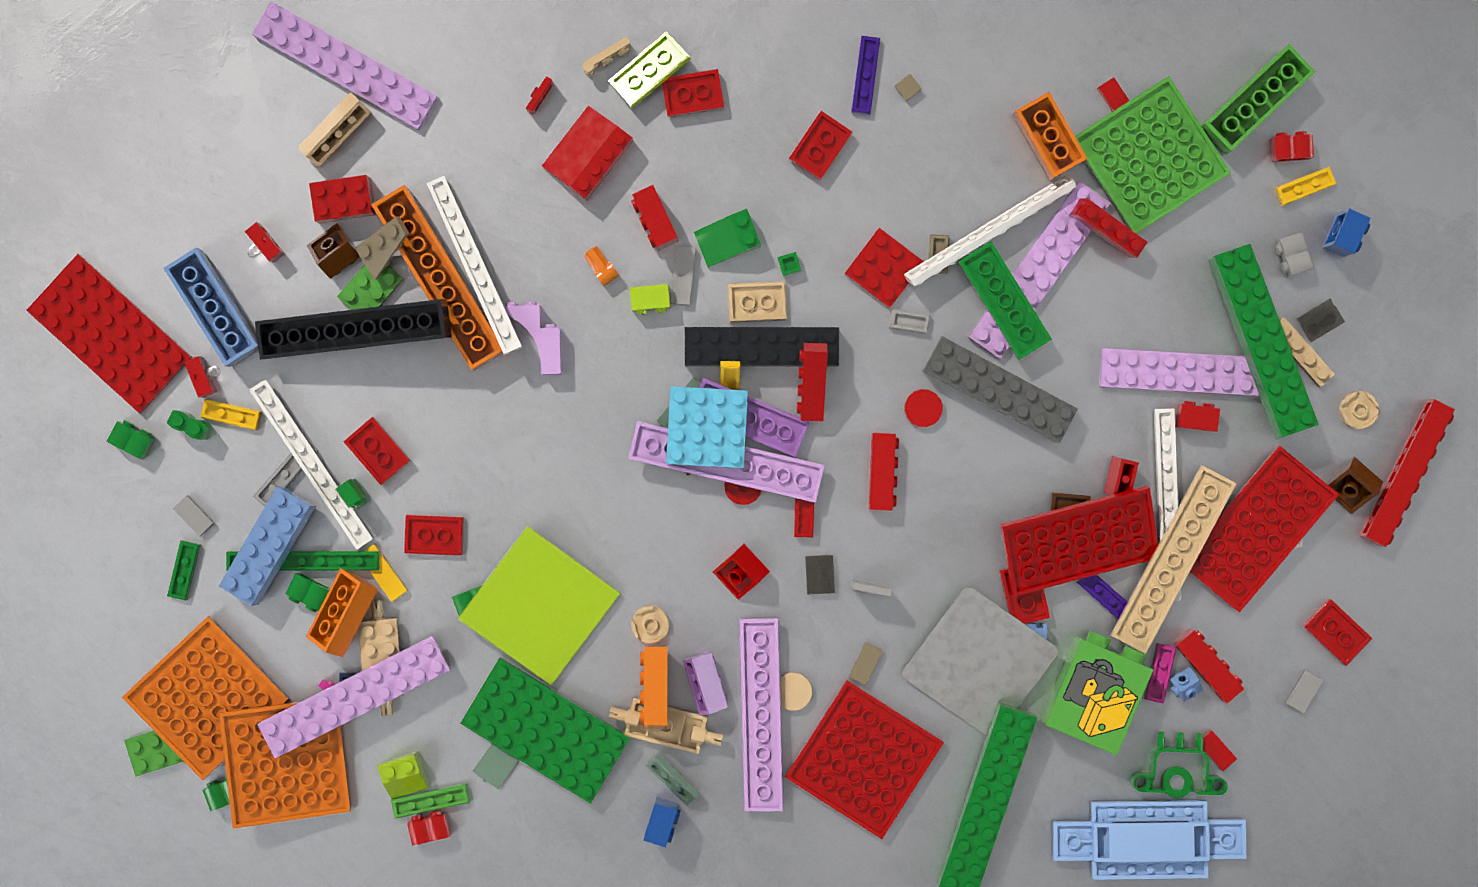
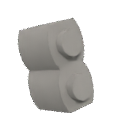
(1294, 255)

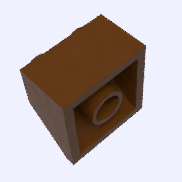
(333, 251)
(1355, 485)

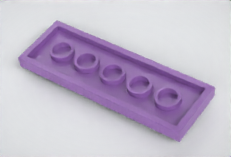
(769, 424)

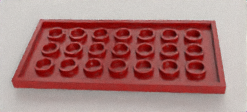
(109, 333)
(1261, 527)
(1079, 540)

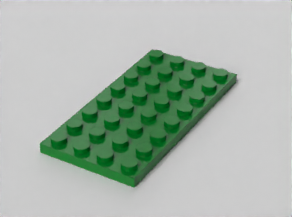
(545, 730)

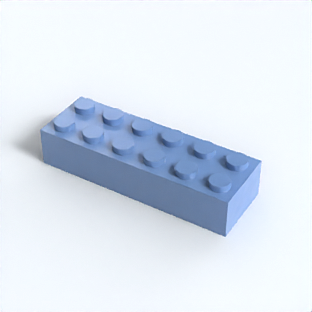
(212, 307)
(267, 546)

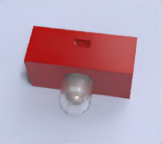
(263, 243)
(202, 376)

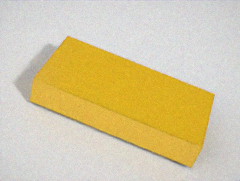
(730, 374)

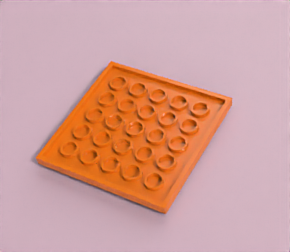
(191, 688)
(284, 788)

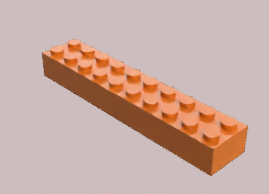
(440, 278)

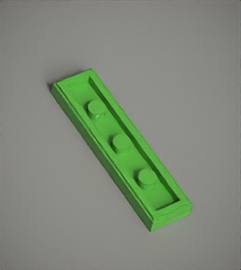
(430, 800)

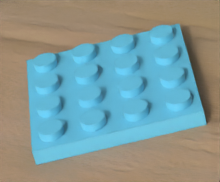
(706, 427)

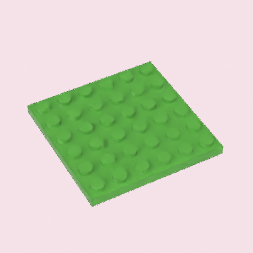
(1151, 155)

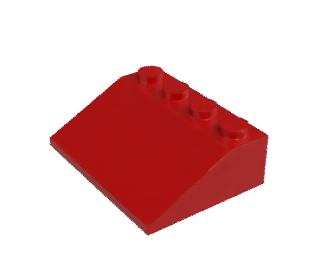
(588, 152)

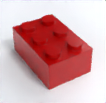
(342, 199)
(654, 218)

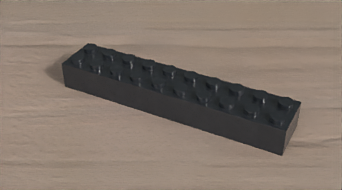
(353, 329)

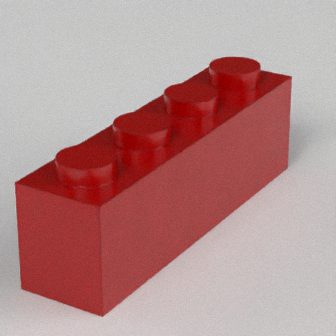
(1108, 228)
(813, 381)
(882, 471)
(1208, 665)

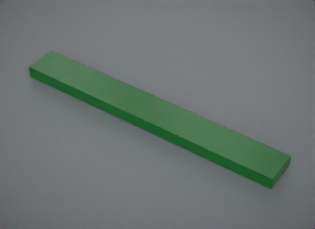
(323, 560)

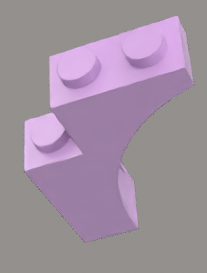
(547, 339)

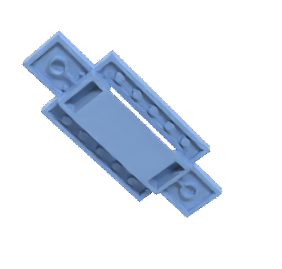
(1149, 849)

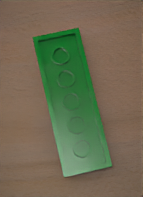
(1004, 300)

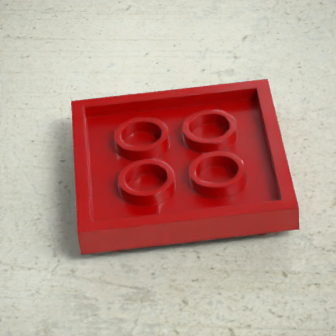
(882, 267)

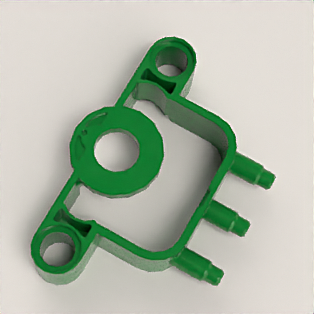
(1208, 780)

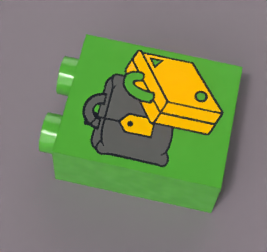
(1097, 692)

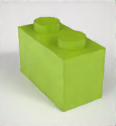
(650, 298)

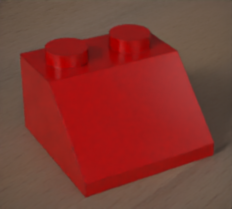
(741, 571)

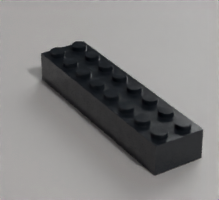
(756, 345)

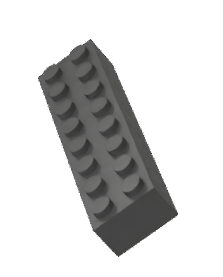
(1000, 389)

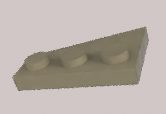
(381, 246)

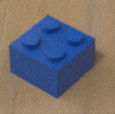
(1347, 233)
(660, 824)

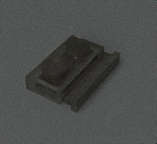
(1320, 320)
(819, 574)

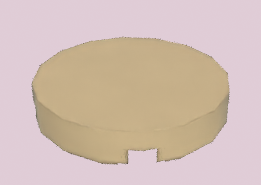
(1359, 410)
(650, 624)
(795, 691)

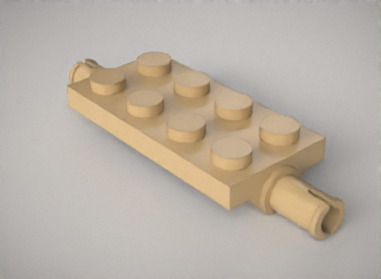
(378, 642)
(683, 731)

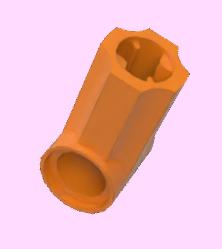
(603, 269)

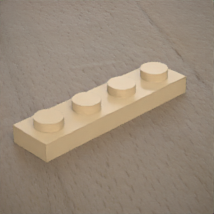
(1306, 356)

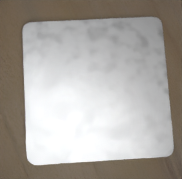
(979, 659)

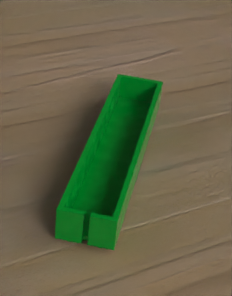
(1263, 341)
(987, 797)

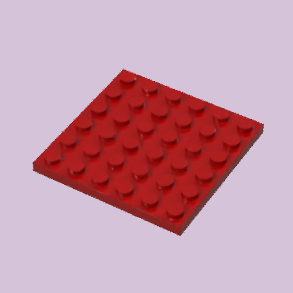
(864, 759)

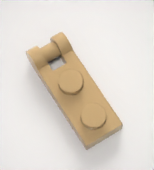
(605, 57)

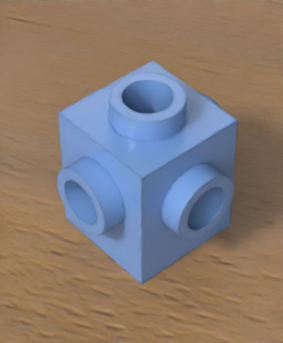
(1186, 685)

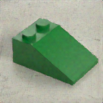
(727, 238)

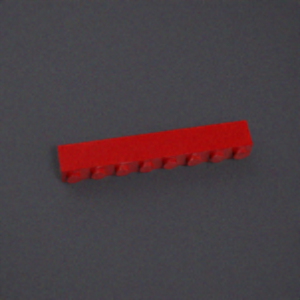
(1407, 473)

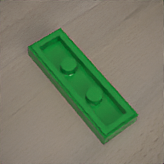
(183, 570)

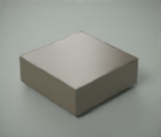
(908, 87)

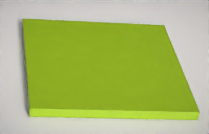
(538, 605)

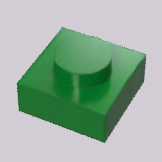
(789, 264)

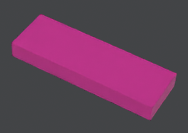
(1162, 667)

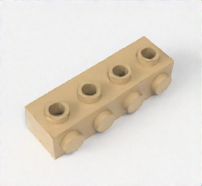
(334, 129)

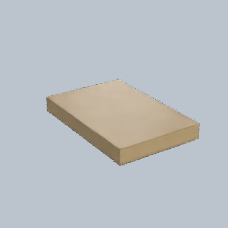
(757, 302)

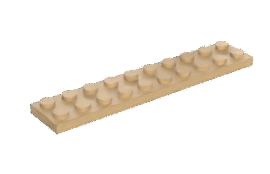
(1173, 559)

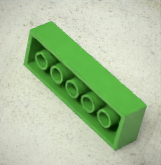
(1257, 99)

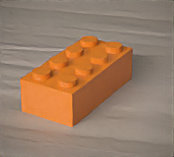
(1049, 136)
(341, 613)
(655, 687)

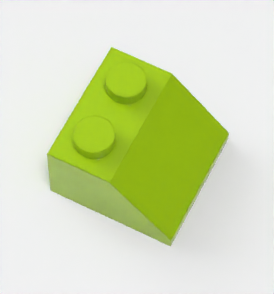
(403, 775)

